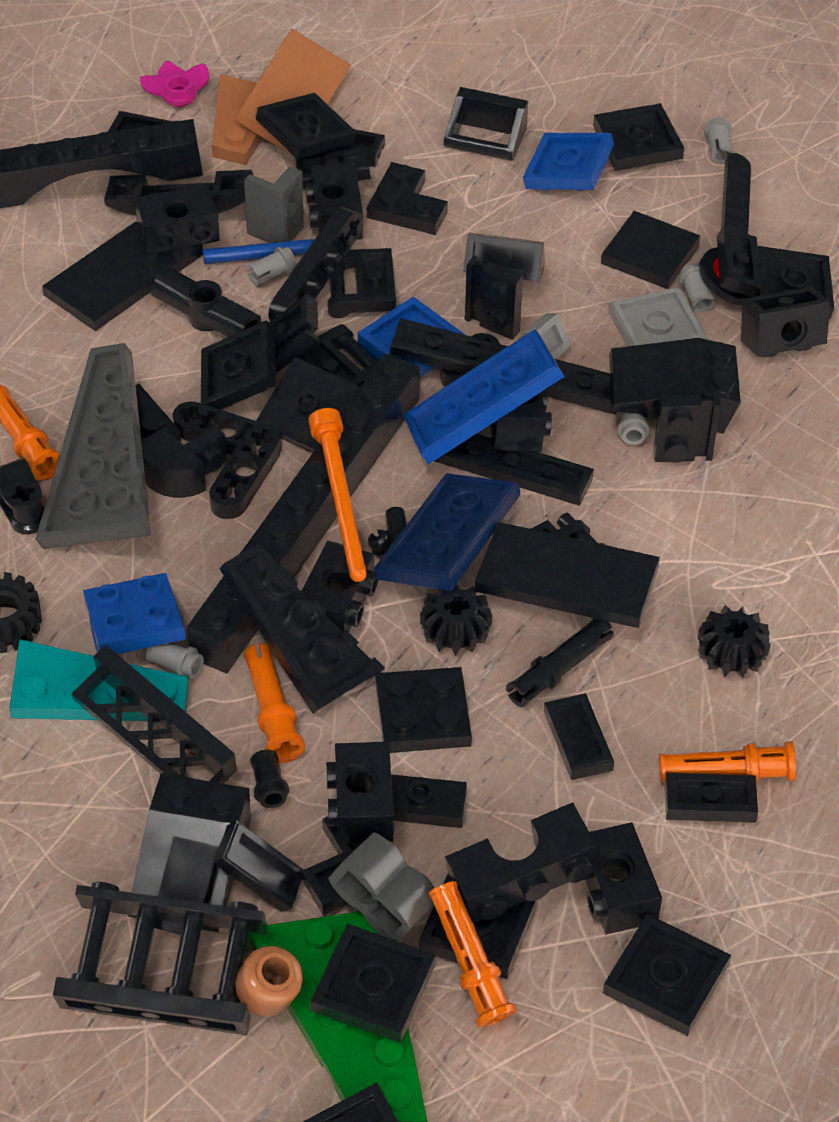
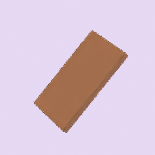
(294, 71)

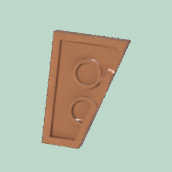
(230, 138)

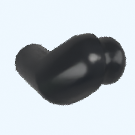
(395, 524)

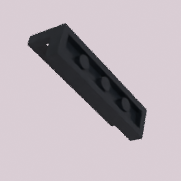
(159, 709)

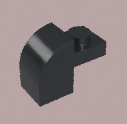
(178, 468)

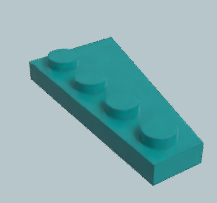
(50, 674)

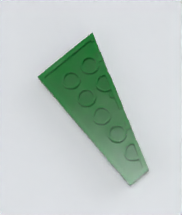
(347, 1052)

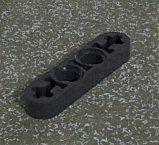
(319, 260)

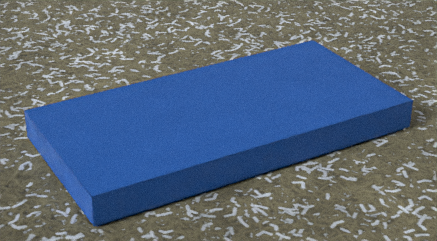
(482, 396)

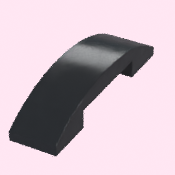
(226, 190)

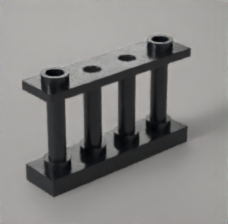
(177, 1003)

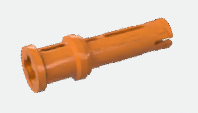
(28, 440)
(276, 717)
(751, 760)
(479, 975)

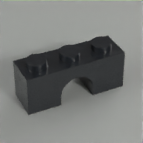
(494, 884)

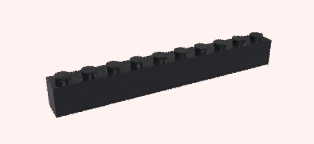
(307, 506)

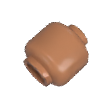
(268, 980)

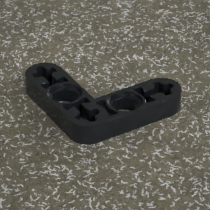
(196, 418)

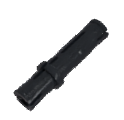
(548, 670)

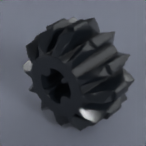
(456, 619)
(733, 641)

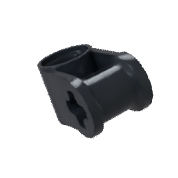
(20, 496)

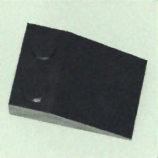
(674, 368)
(194, 812)

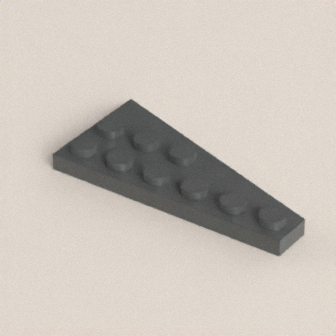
(100, 469)

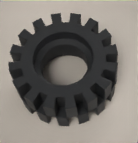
(28, 614)

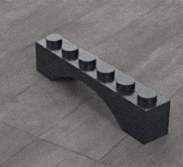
(159, 150)

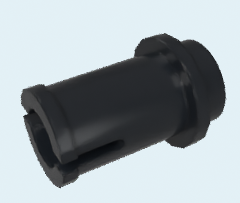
(270, 787)

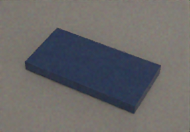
(447, 532)

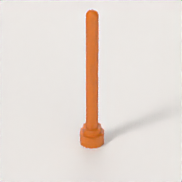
(327, 429)

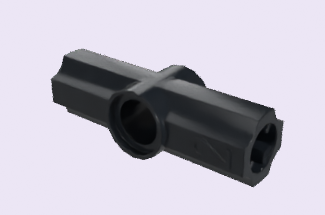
(202, 303)

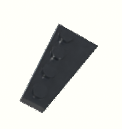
(305, 641)

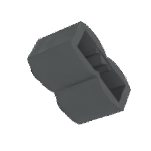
(383, 887)

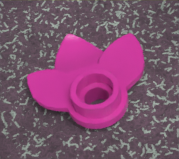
(175, 84)

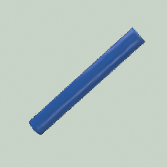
(254, 251)

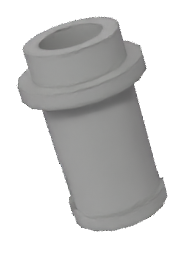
(718, 134)
(272, 266)
(697, 290)
(633, 428)
(177, 659)

